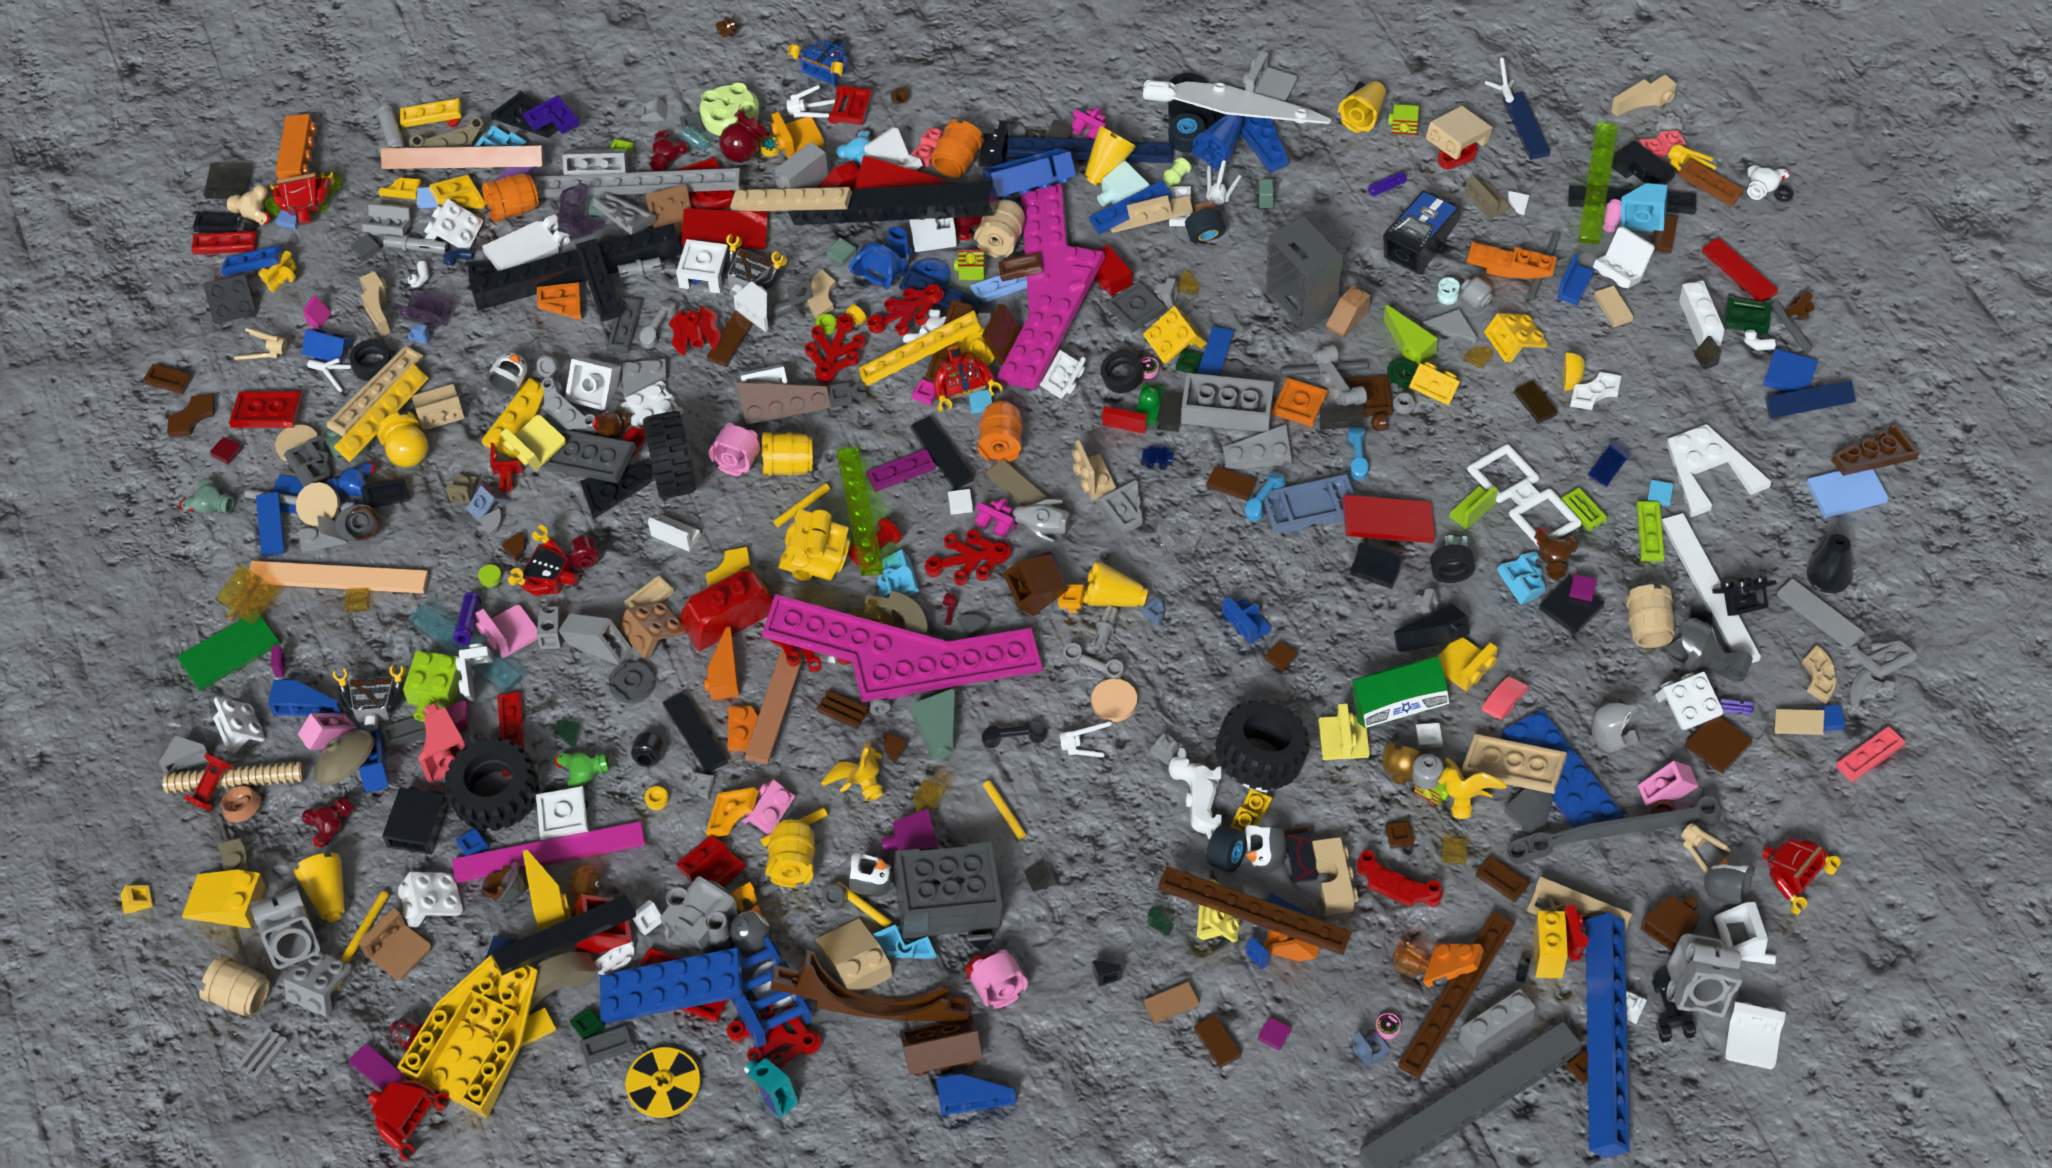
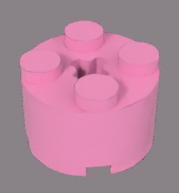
(735, 449)
(998, 979)

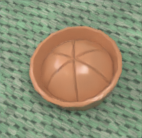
(240, 804)

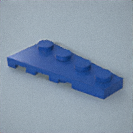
(1264, 142)

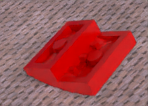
(711, 861)

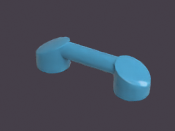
(1359, 465)
(1253, 507)

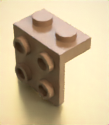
(669, 206)
(647, 625)
(394, 945)

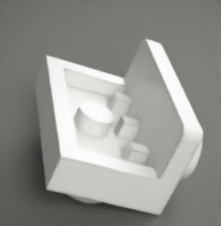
(1062, 373)

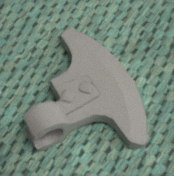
(1866, 687)

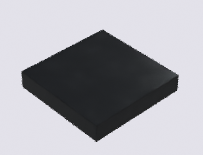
(1570, 611)

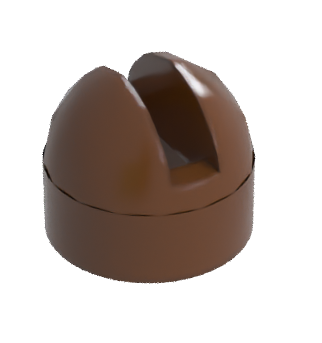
(901, 93)
(1378, 422)

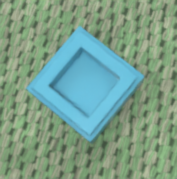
(979, 401)
(1660, 492)

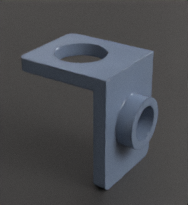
(484, 500)
(1363, 1049)

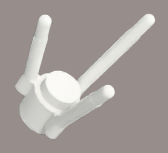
(797, 106)
(1218, 191)
(1071, 740)

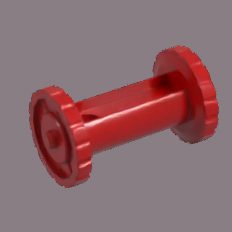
(886, 533)
(208, 782)

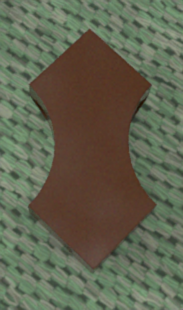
(183, 422)

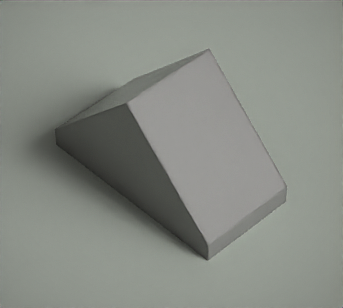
(182, 755)

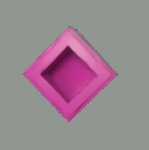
(316, 312)
(459, 714)

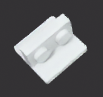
(236, 723)

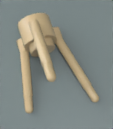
(274, 344)
(1697, 837)

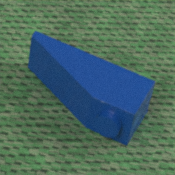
(297, 699)
(374, 769)
(967, 1094)

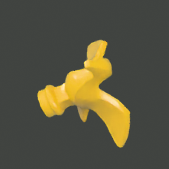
(861, 773)
(1464, 789)

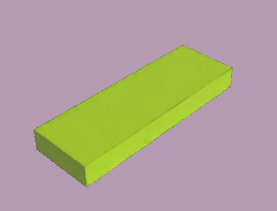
(1650, 531)

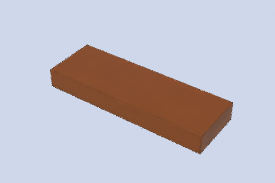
(1711, 182)

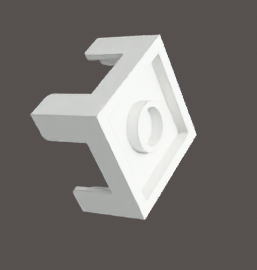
(702, 262)

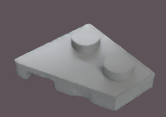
(642, 374)
(1124, 507)
(1884, 658)

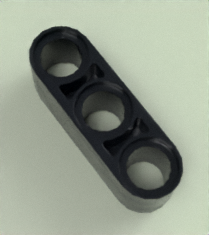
(1647, 165)

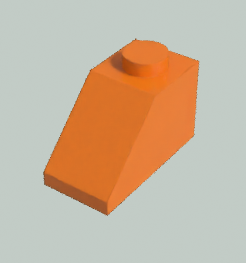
(1289, 947)

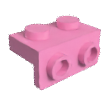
(769, 806)

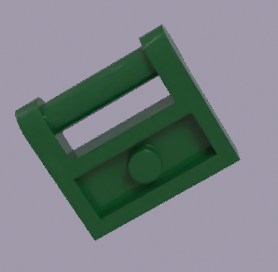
(1747, 315)

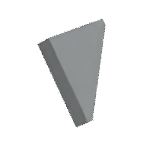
(1452, 325)

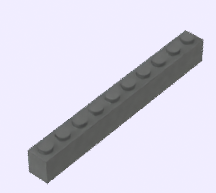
(1471, 1100)

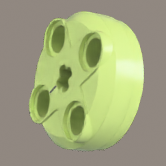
(721, 104)

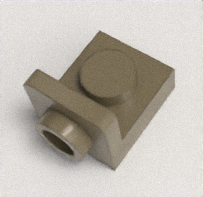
(462, 488)
(234, 855)

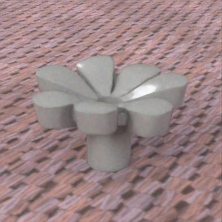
(1668, 123)

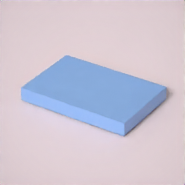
(1847, 493)

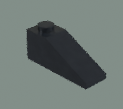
(1433, 630)

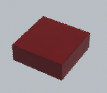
(225, 450)

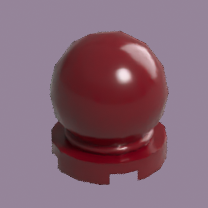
(741, 139)

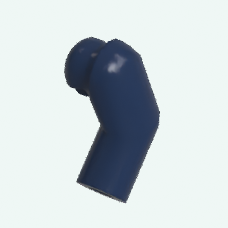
(457, 253)

